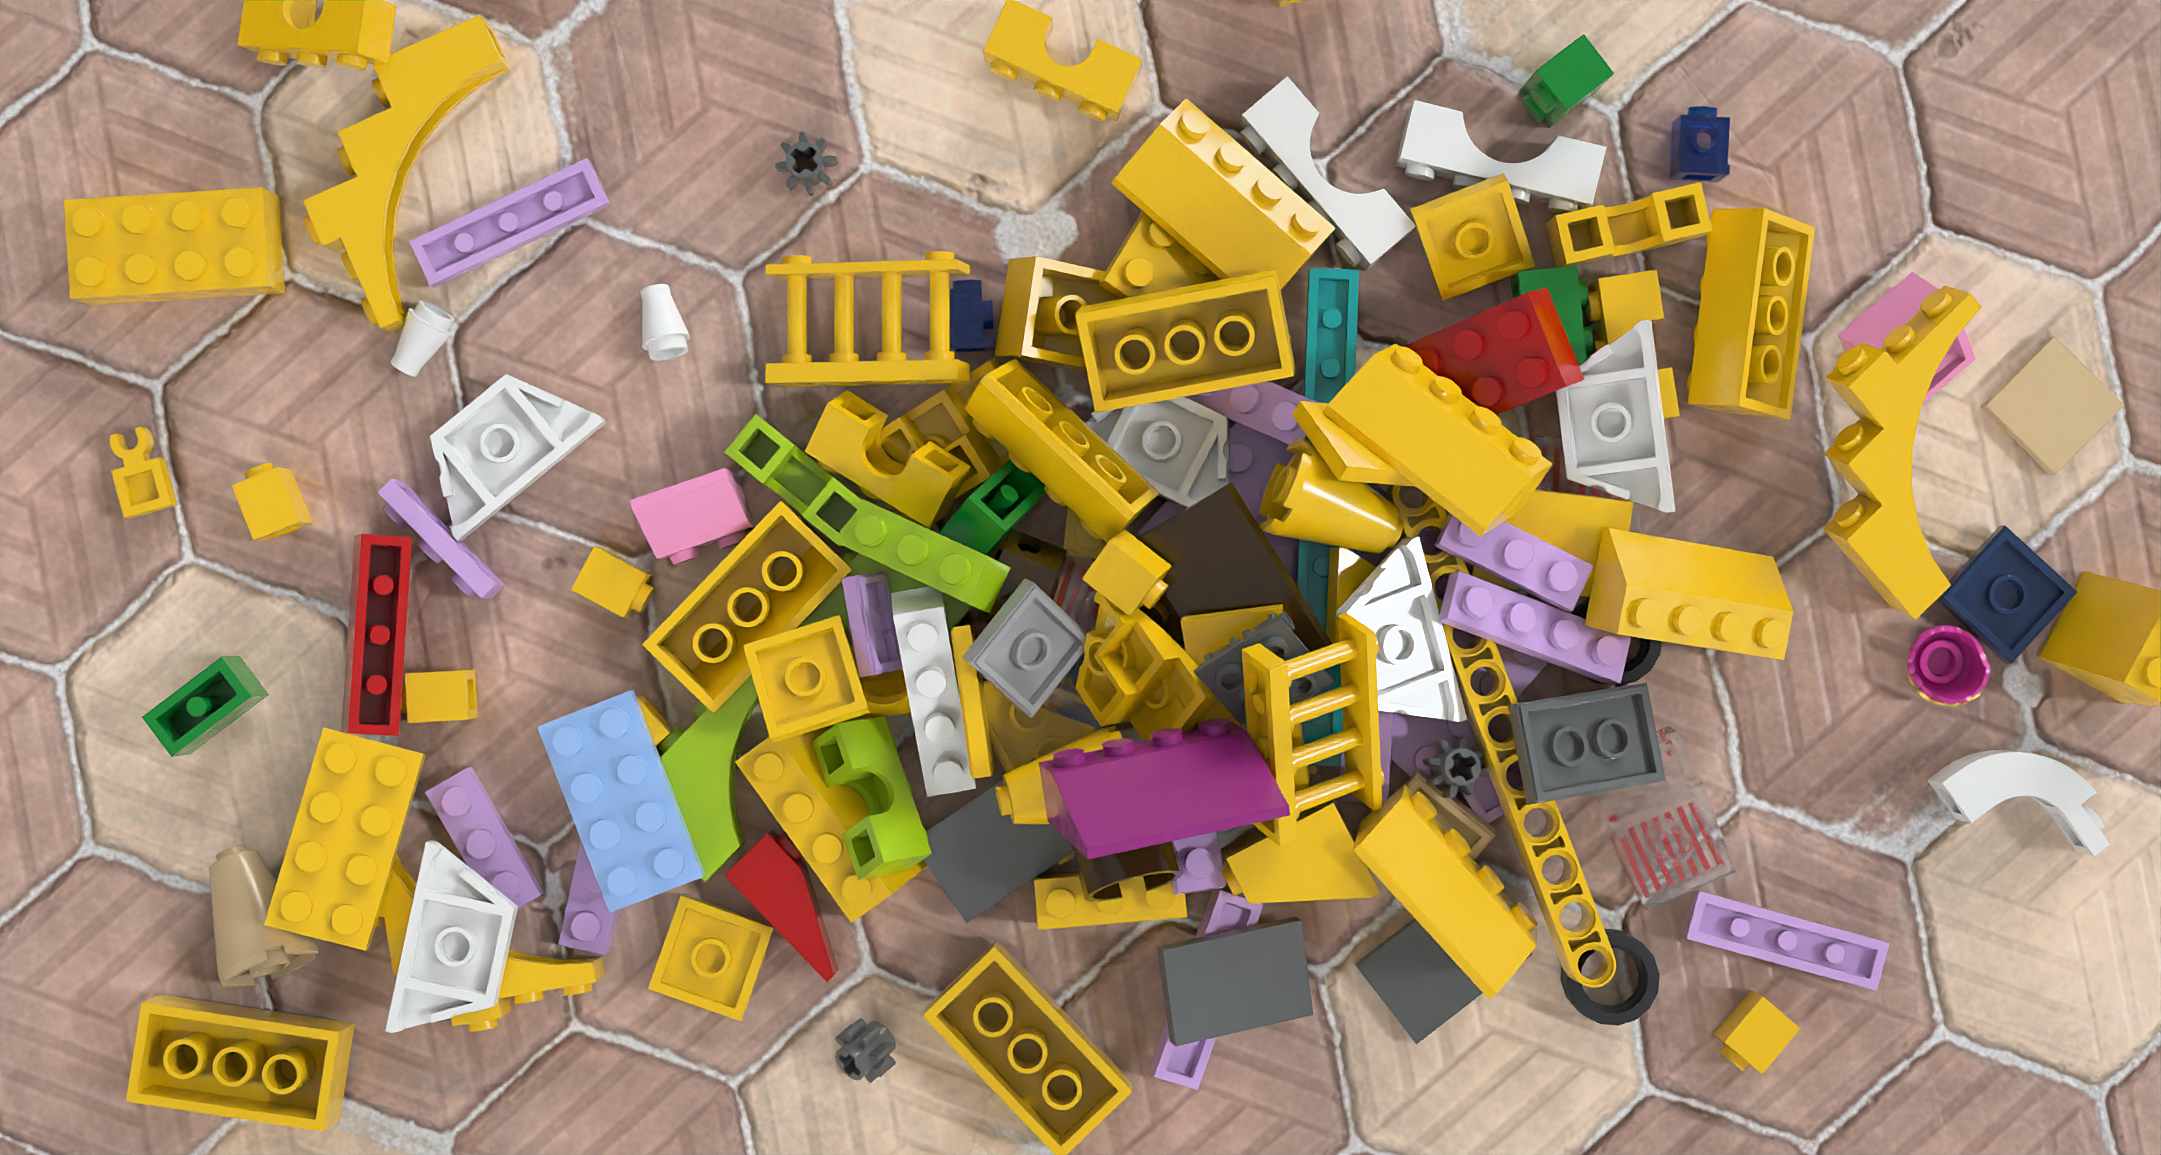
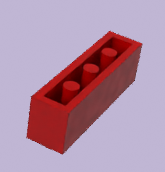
(376, 635)

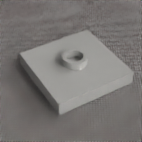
(1027, 648)

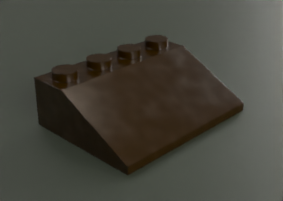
(1223, 565)

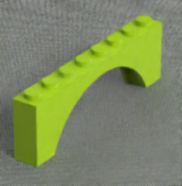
(704, 756)

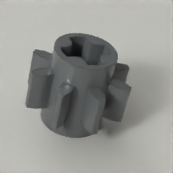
(806, 150)
(1467, 772)
(865, 1050)

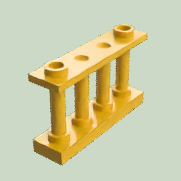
(891, 363)
(1273, 719)

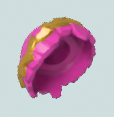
(1947, 666)

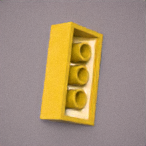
(1220, 199)
(1751, 313)
(1439, 439)
(1059, 450)
(753, 594)
(1689, 594)
(816, 817)
(1447, 889)

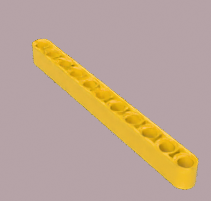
(1554, 838)

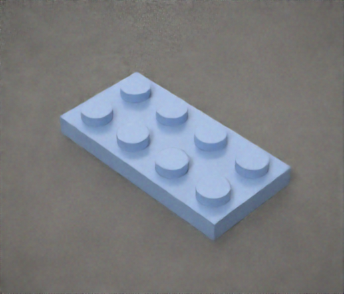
(621, 801)

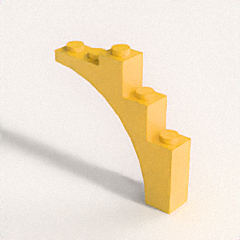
(381, 150)
(1876, 453)
(523, 976)

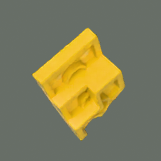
(949, 427)
(1139, 674)

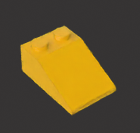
(1041, 308)

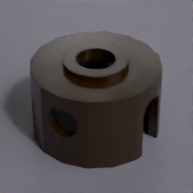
(1039, 567)
(1101, 875)

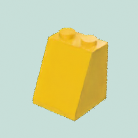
(2110, 639)
(1307, 870)

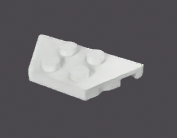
(1617, 424)
(1172, 445)
(503, 447)
(1413, 652)
(452, 943)

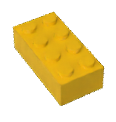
(174, 246)
(1185, 341)
(345, 839)
(1028, 1050)
(240, 1062)

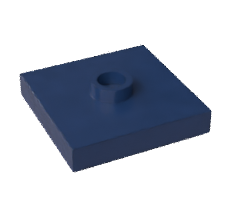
(2006, 594)

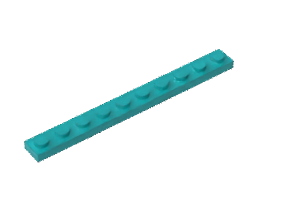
(1327, 369)

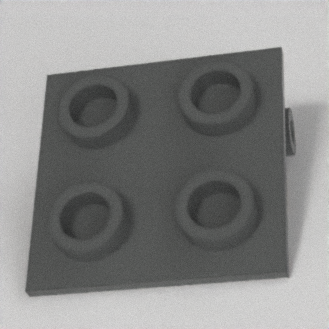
(1224, 669)

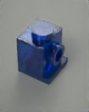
(1690, 160)
(970, 318)

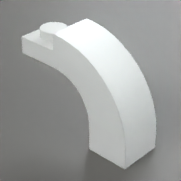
(1989, 777)

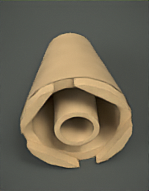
(240, 903)

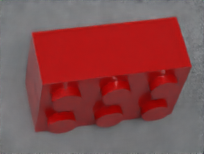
(1504, 353)

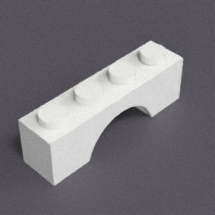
(1439, 145)
(1362, 222)
(932, 689)

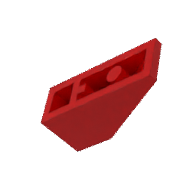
(782, 891)

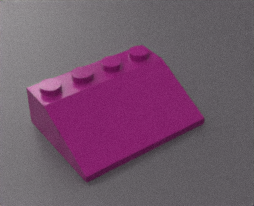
(1159, 788)

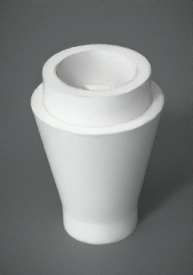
(662, 324)
(422, 335)

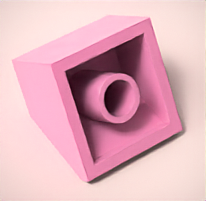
(1897, 309)
(694, 516)

